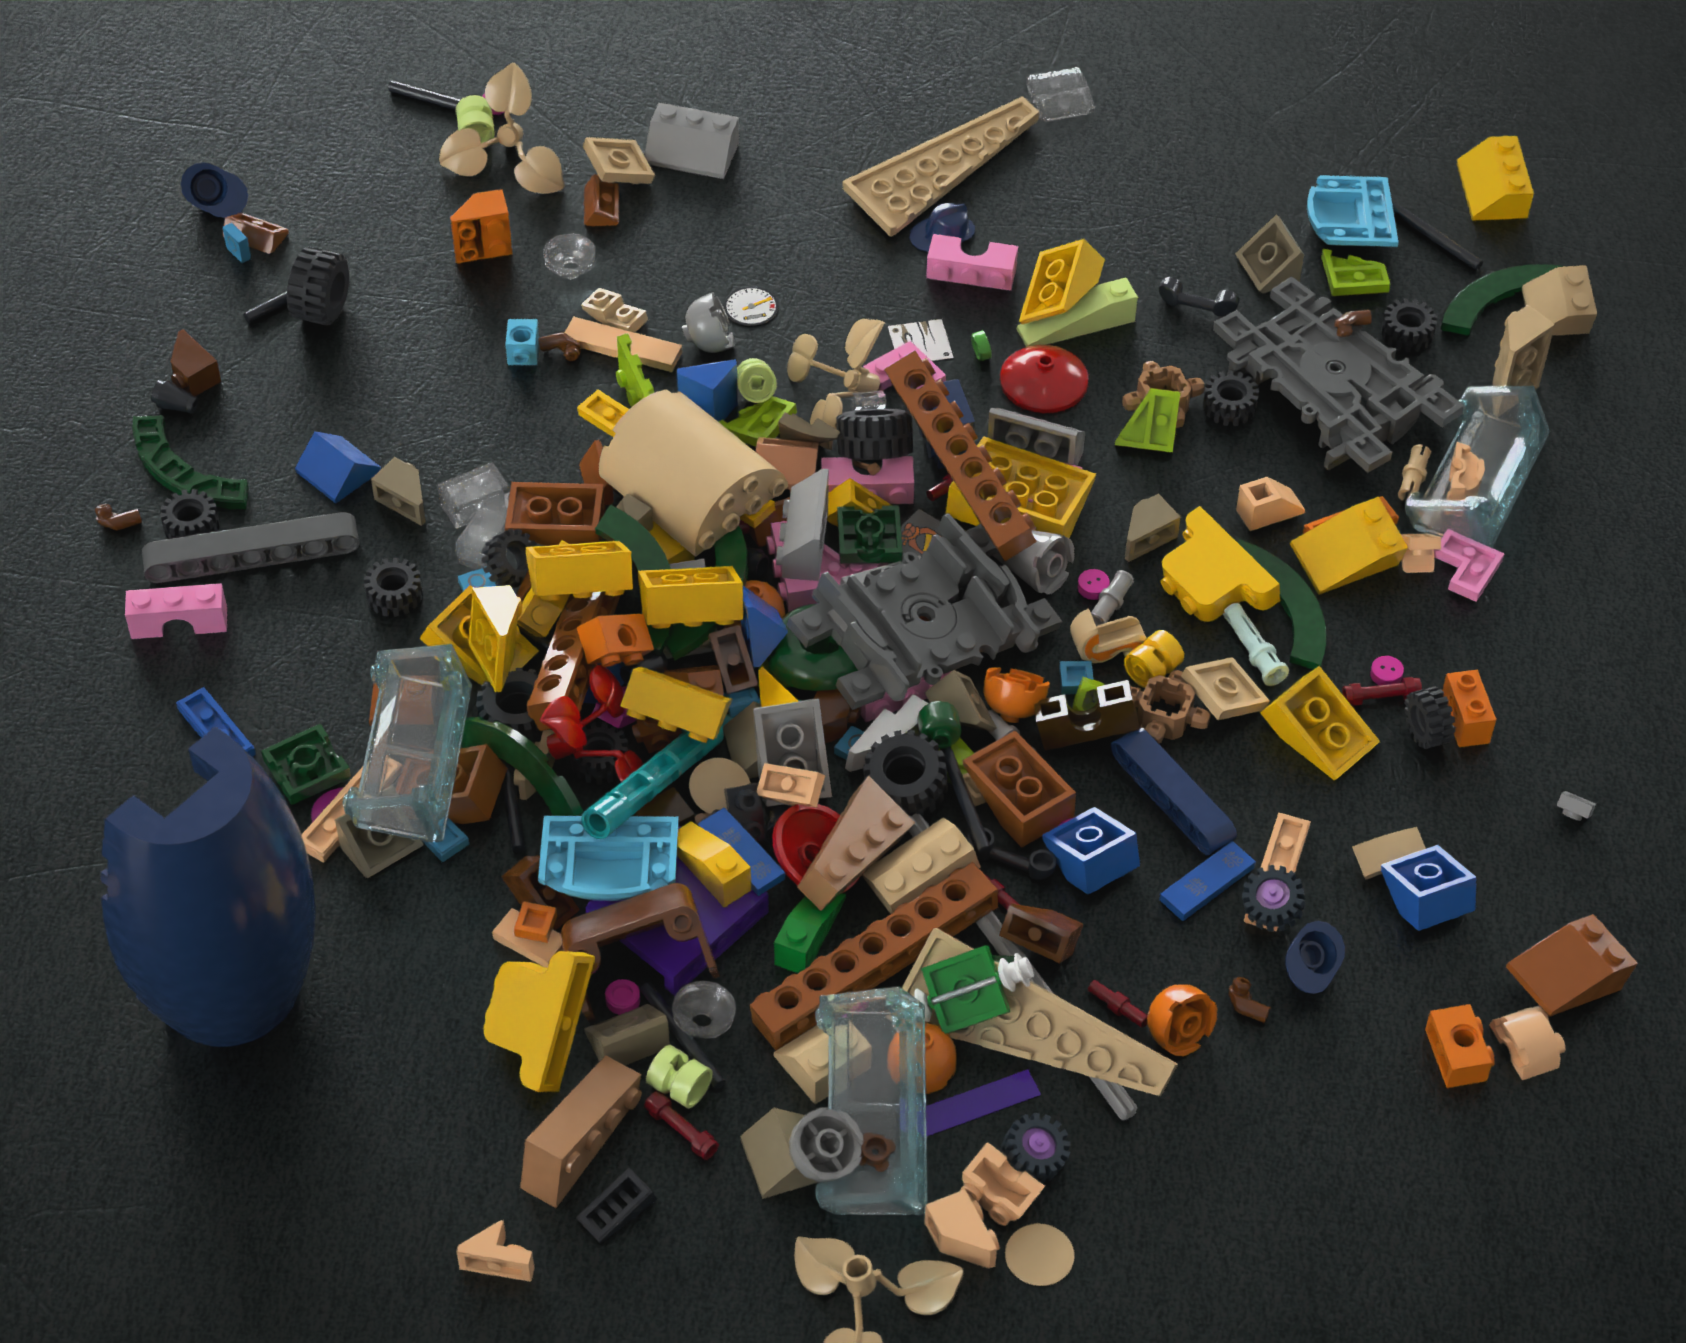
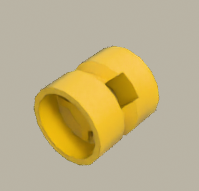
(1155, 657)

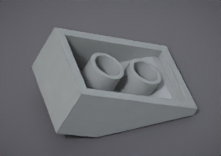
(792, 738)

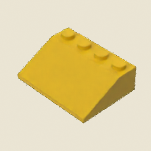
(1054, 486)

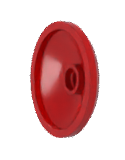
(1044, 378)
(800, 837)

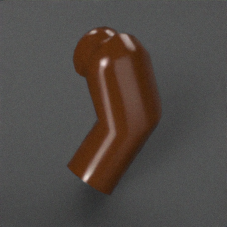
(1350, 319)
(562, 341)
(116, 521)
(1244, 1003)

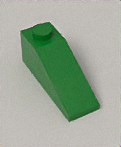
(804, 934)

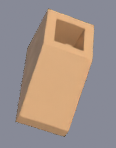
(1266, 503)
(959, 1229)

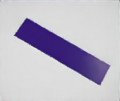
(980, 1102)

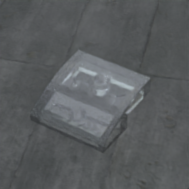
(1060, 94)

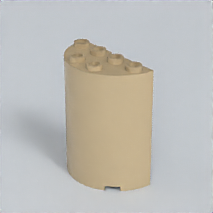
(687, 469)

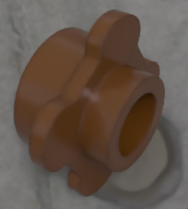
(882, 1145)

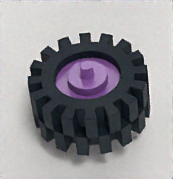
(1273, 898)
(1036, 1147)

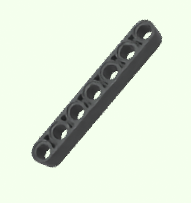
(250, 547)

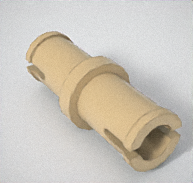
(1414, 472)

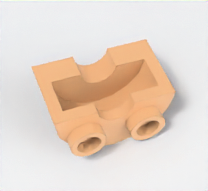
(1465, 473)
(1530, 1041)
(999, 1186)

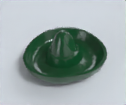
(810, 667)

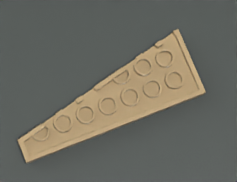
(916, 179)
(1051, 1030)

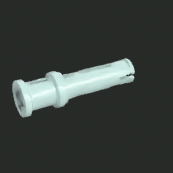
(1260, 652)

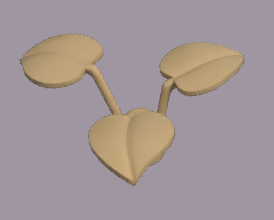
(465, 154)
(858, 346)
(828, 1261)

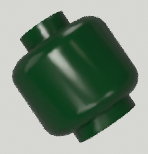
(940, 723)

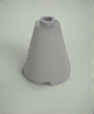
(1042, 563)

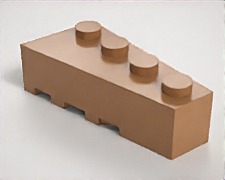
(858, 840)
(577, 1130)

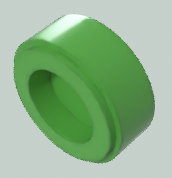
(981, 345)

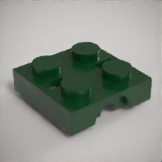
(871, 535)
(302, 759)

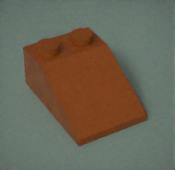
(556, 511)
(476, 785)
(1020, 788)
(1573, 966)

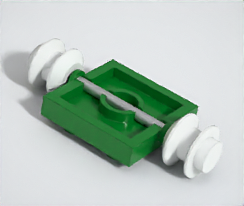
(970, 988)

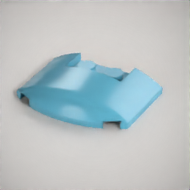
(1352, 211)
(616, 868)

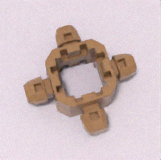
(1165, 378)
(1173, 691)

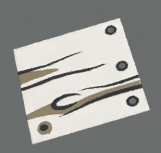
(926, 336)

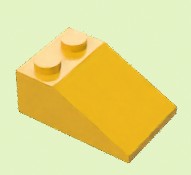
(1061, 280)
(1350, 546)
(453, 628)
(494, 631)
(1320, 724)

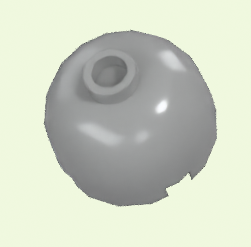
(708, 325)
(826, 1145)

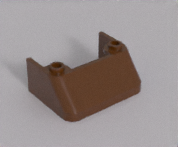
(666, 906)

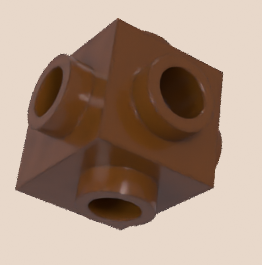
(653, 736)

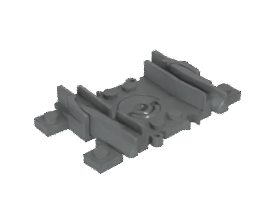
(1302, 349)
(897, 648)

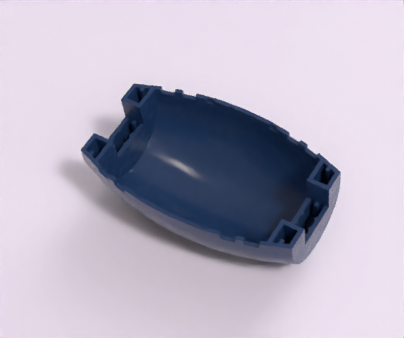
(212, 901)

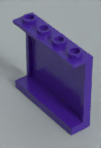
(723, 926)

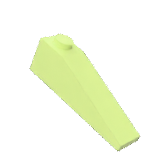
(1099, 309)

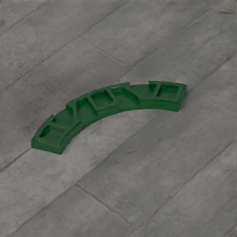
(1486, 290)
(177, 474)
(729, 551)
(645, 555)
(1299, 604)
(527, 759)

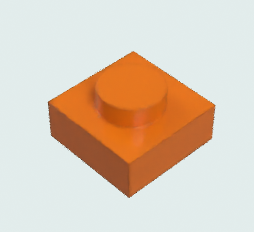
(535, 922)

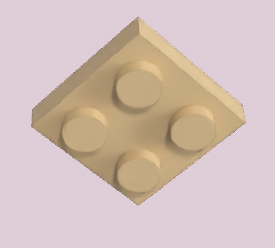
(618, 160)
(1225, 688)

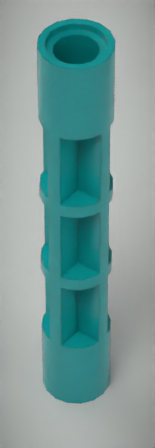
(645, 784)

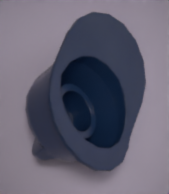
(214, 190)
(945, 220)
(1315, 956)

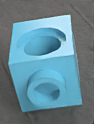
(522, 342)

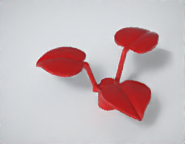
(564, 720)

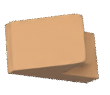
(1420, 552)
(790, 785)
(488, 1255)

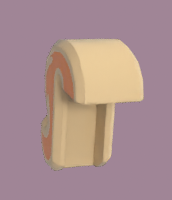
(1107, 639)

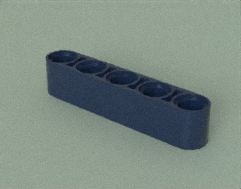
(1173, 791)

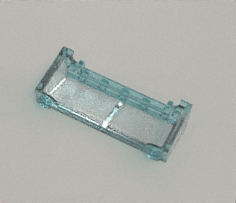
(1508, 433)
(412, 743)
(881, 1085)

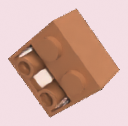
(791, 457)

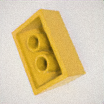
(1496, 180)
(580, 569)
(691, 596)
(675, 704)

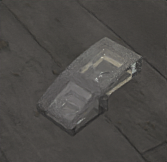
(868, 400)

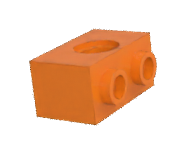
(615, 639)
(1470, 708)
(1459, 1064)

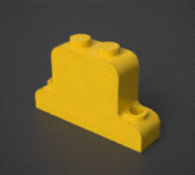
(1215, 571)
(537, 1014)

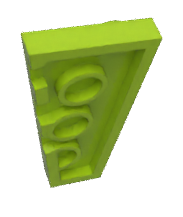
(630, 372)

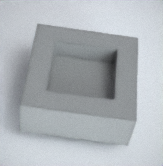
(1575, 806)

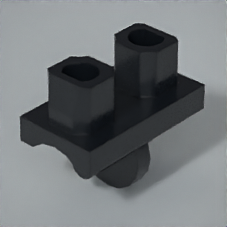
(746, 808)

